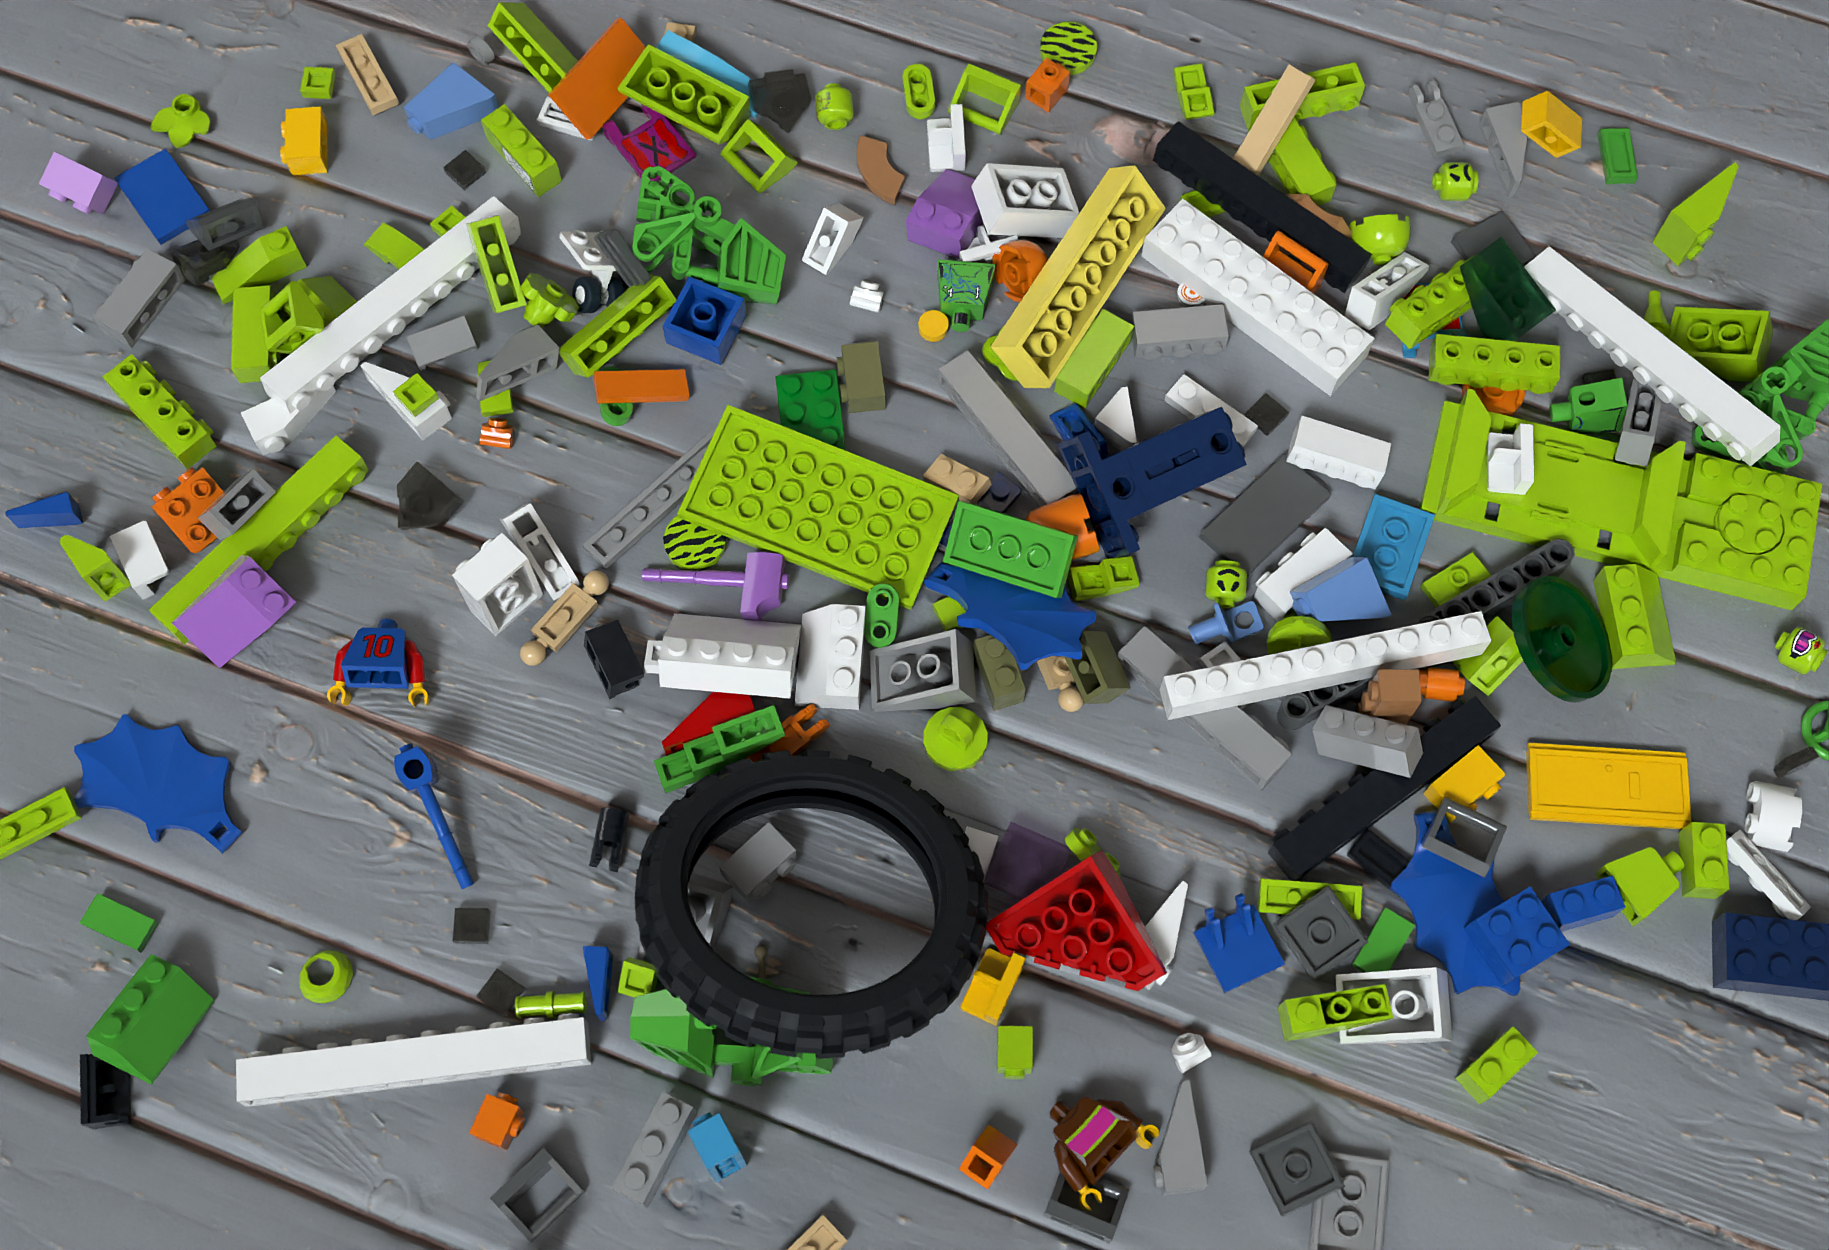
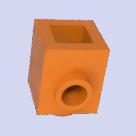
(1047, 84)
(498, 1120)
(988, 1157)

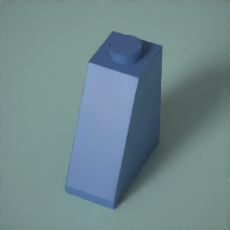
(449, 103)
(1342, 593)

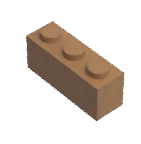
(1392, 695)

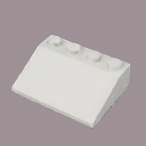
(729, 655)

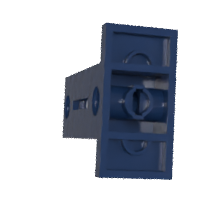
(1149, 473)

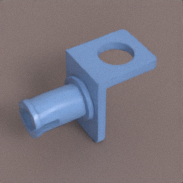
(1225, 624)

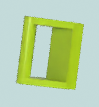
(989, 87)
(783, 159)
(298, 329)
(95, 567)

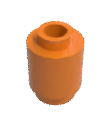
(1441, 684)

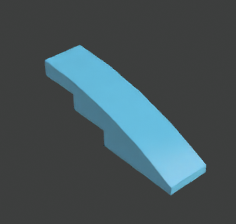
(705, 62)

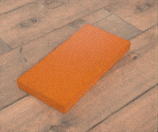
(590, 88)

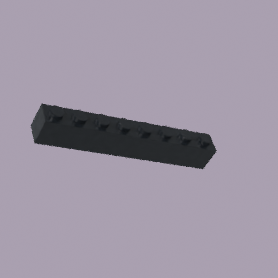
(1258, 203)
(1380, 792)

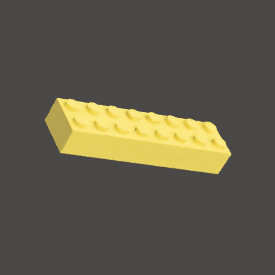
(1078, 277)

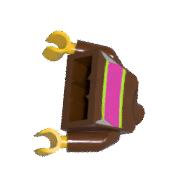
(1093, 1138)

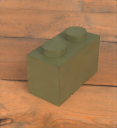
(863, 377)
(1099, 670)
(998, 672)

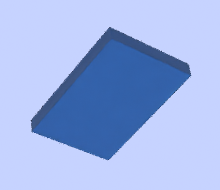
(161, 195)

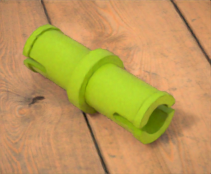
(551, 1004)

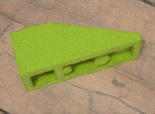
(260, 264)

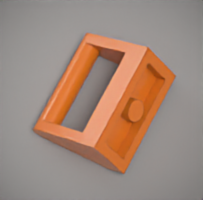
(1293, 269)

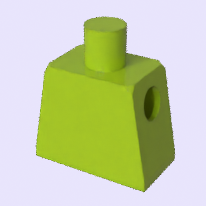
(1643, 881)

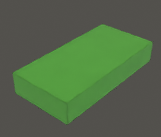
(1617, 156)
(119, 922)
(1384, 943)

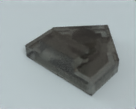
(780, 97)
(199, 263)
(425, 500)

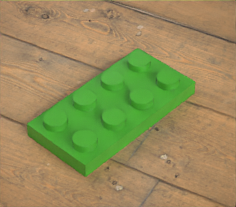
(1010, 549)

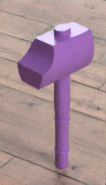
(761, 581)

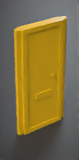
(1608, 786)

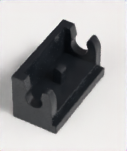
(613, 658)
(103, 1094)

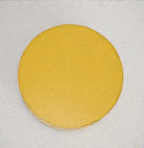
(933, 326)

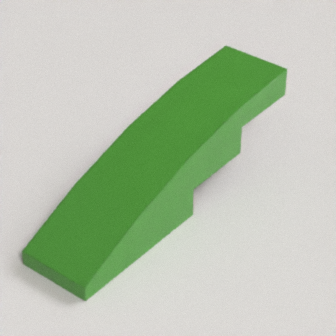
(727, 744)

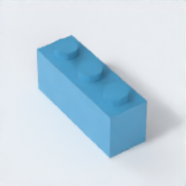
(716, 1146)

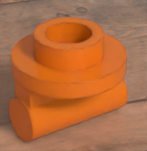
(497, 433)

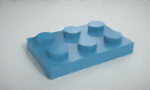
(1393, 543)

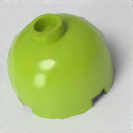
(1382, 236)

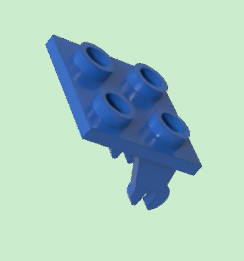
(1238, 946)

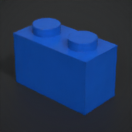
(1584, 903)

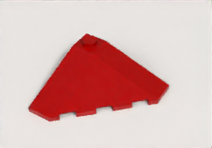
(1084, 924)

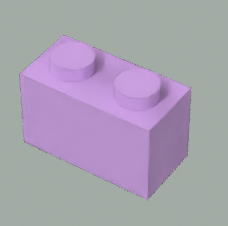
(78, 183)

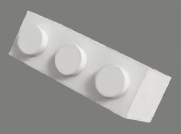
(1338, 452)
(1315, 557)

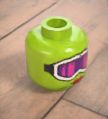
(1801, 650)

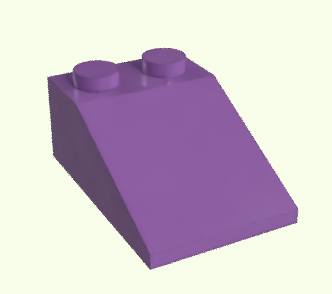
(945, 215)
(233, 611)

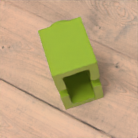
(1705, 860)
(1496, 1065)

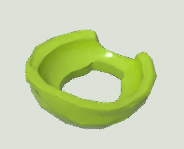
(336, 986)

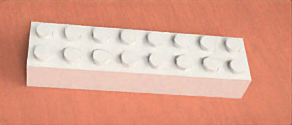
(1257, 297)

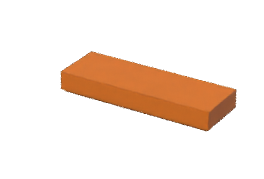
(641, 386)

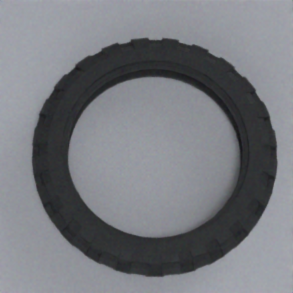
(792, 1020)

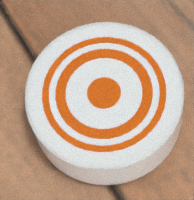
(1188, 297)

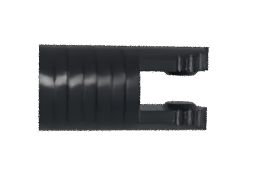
(610, 833)

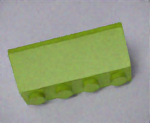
(686, 95)

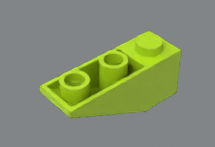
(1333, 1012)

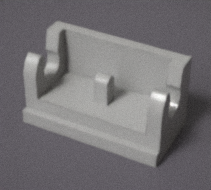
(441, 342)

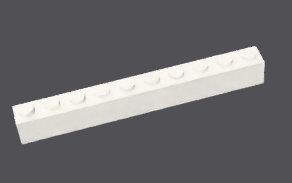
(382, 313)
(1654, 359)
(1323, 665)
(412, 1061)

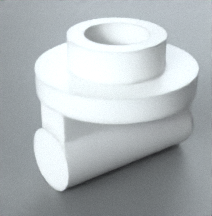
(867, 296)
(1189, 1051)

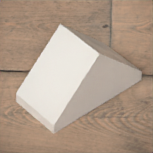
(1116, 421)

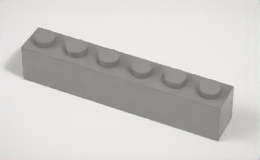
(1005, 429)
(1227, 730)

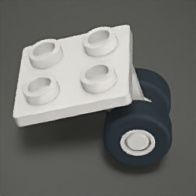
(600, 288)

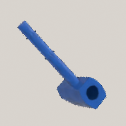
(418, 773)

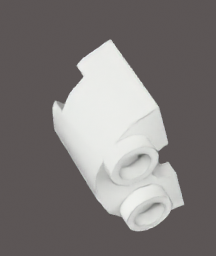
(1773, 815)

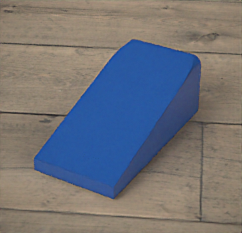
(1073, 422)
(51, 511)
(599, 970)

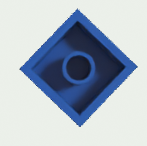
(704, 320)
(1516, 935)

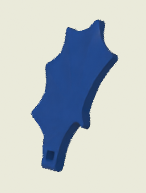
(1021, 619)
(157, 781)
(1443, 903)

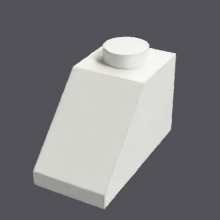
(831, 237)

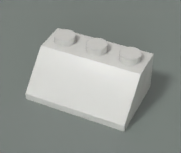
(831, 657)

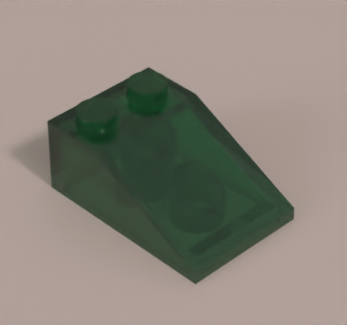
(1503, 293)

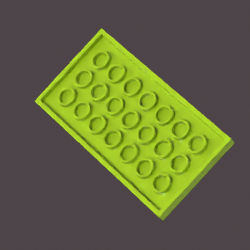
(818, 505)

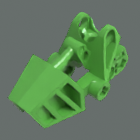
(746, 260)
(1799, 375)
(673, 1033)

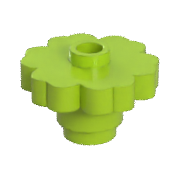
(546, 301)

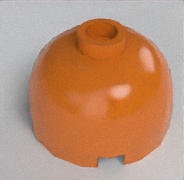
(1018, 266)

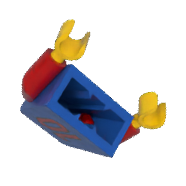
(379, 660)

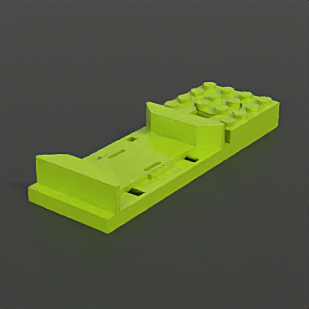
(1678, 517)

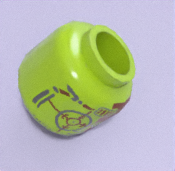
(834, 106)

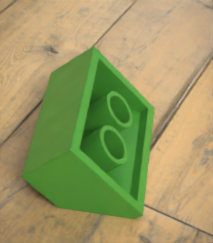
(149, 1020)

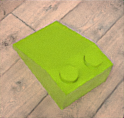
(1693, 220)
(1724, 340)

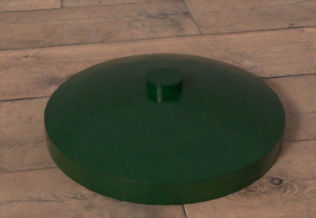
(1562, 639)

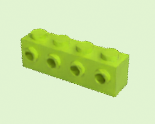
(531, 43)
(1332, 91)
(1430, 307)
(616, 326)
(1494, 363)
(160, 411)

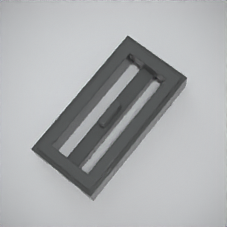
(622, 257)

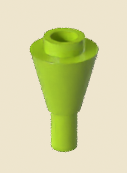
(1655, 315)

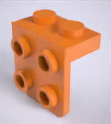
(184, 504)

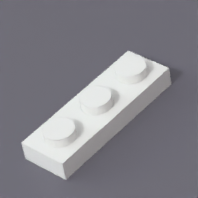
(1195, 400)
(1766, 877)

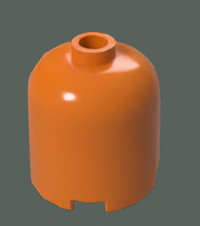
(1068, 516)

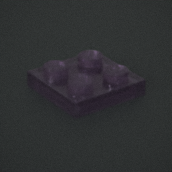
(1025, 862)

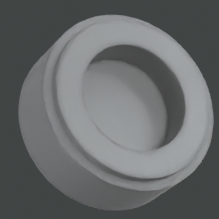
(480, 50)

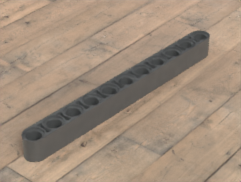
(1487, 591)

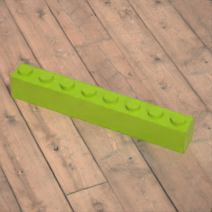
(272, 527)

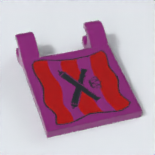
(651, 144)

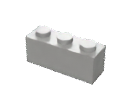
(138, 298)
(1179, 331)
(1639, 425)
(1368, 741)
(654, 1149)

